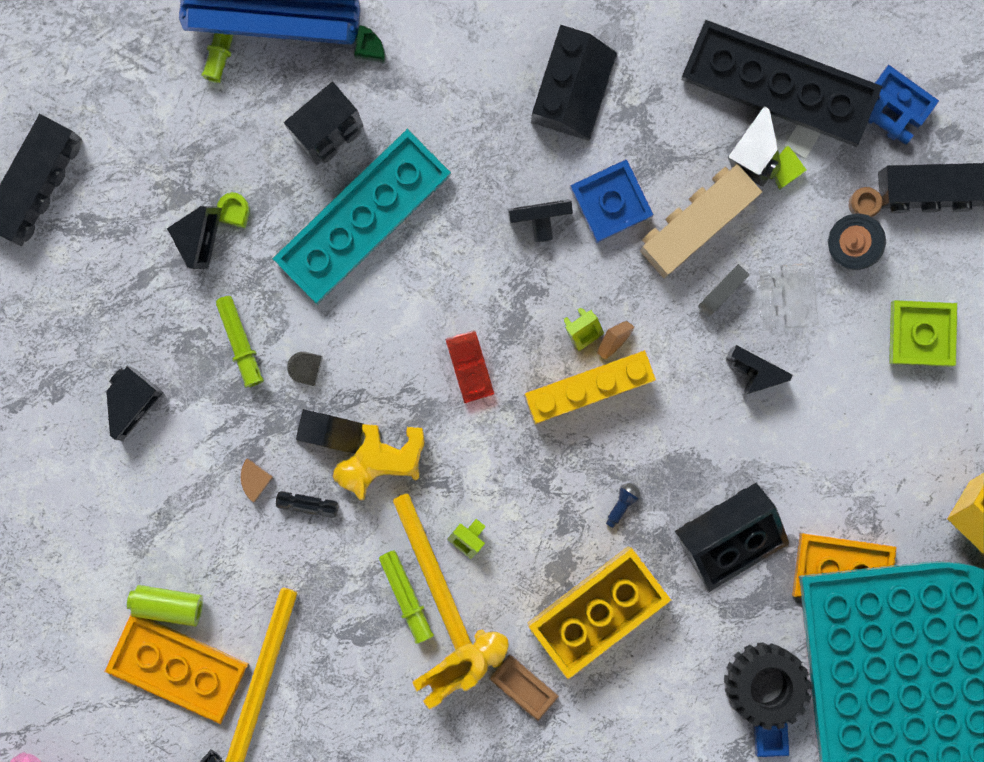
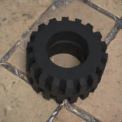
(789, 700)

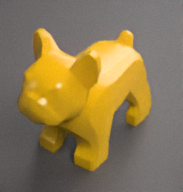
(379, 459)
(463, 666)

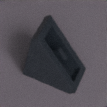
(196, 236)
(329, 431)

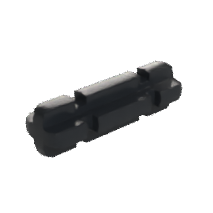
(306, 504)

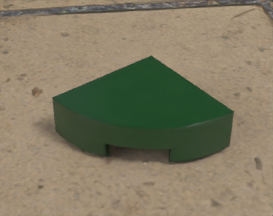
(369, 46)

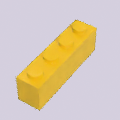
(589, 387)

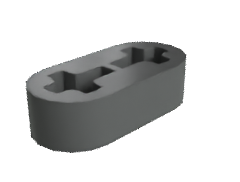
(723, 290)

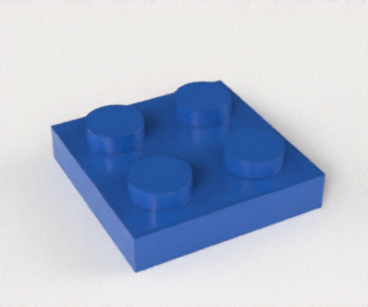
(611, 201)

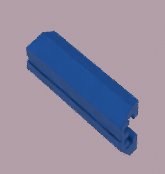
(281, 19)

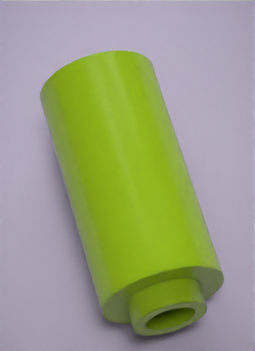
(165, 605)

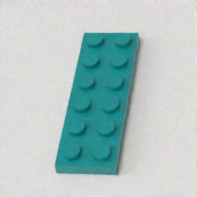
(362, 216)

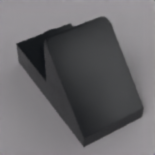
(764, 373)

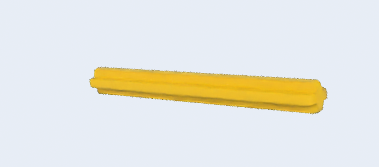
(431, 571)
(261, 675)

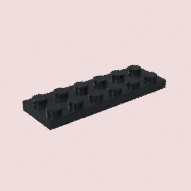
(782, 82)

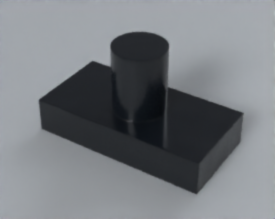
(540, 216)

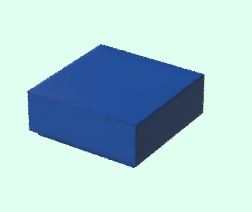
(771, 742)

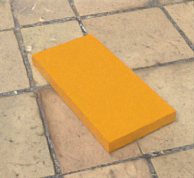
(177, 668)

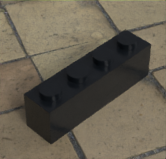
(34, 176)
(931, 187)

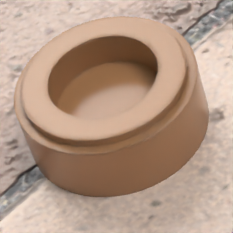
(865, 201)

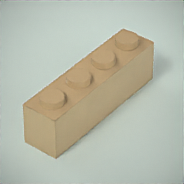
(700, 220)

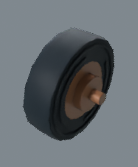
(856, 241)

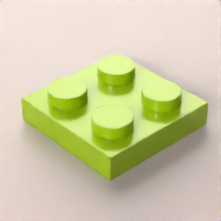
(923, 333)

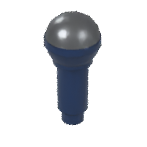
(628, 495)

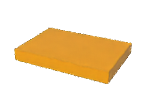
(829, 554)

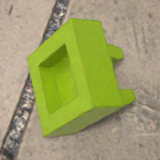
(584, 329)
(467, 539)

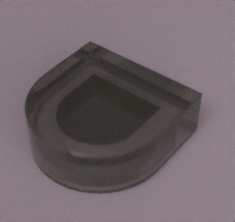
(304, 367)

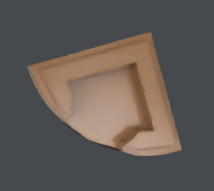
(615, 339)
(254, 479)

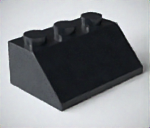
(573, 83)
(733, 536)

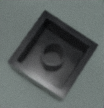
(324, 124)

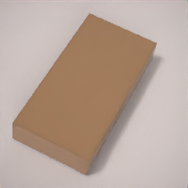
(524, 687)

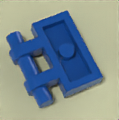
(903, 98)

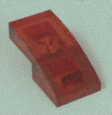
(469, 366)

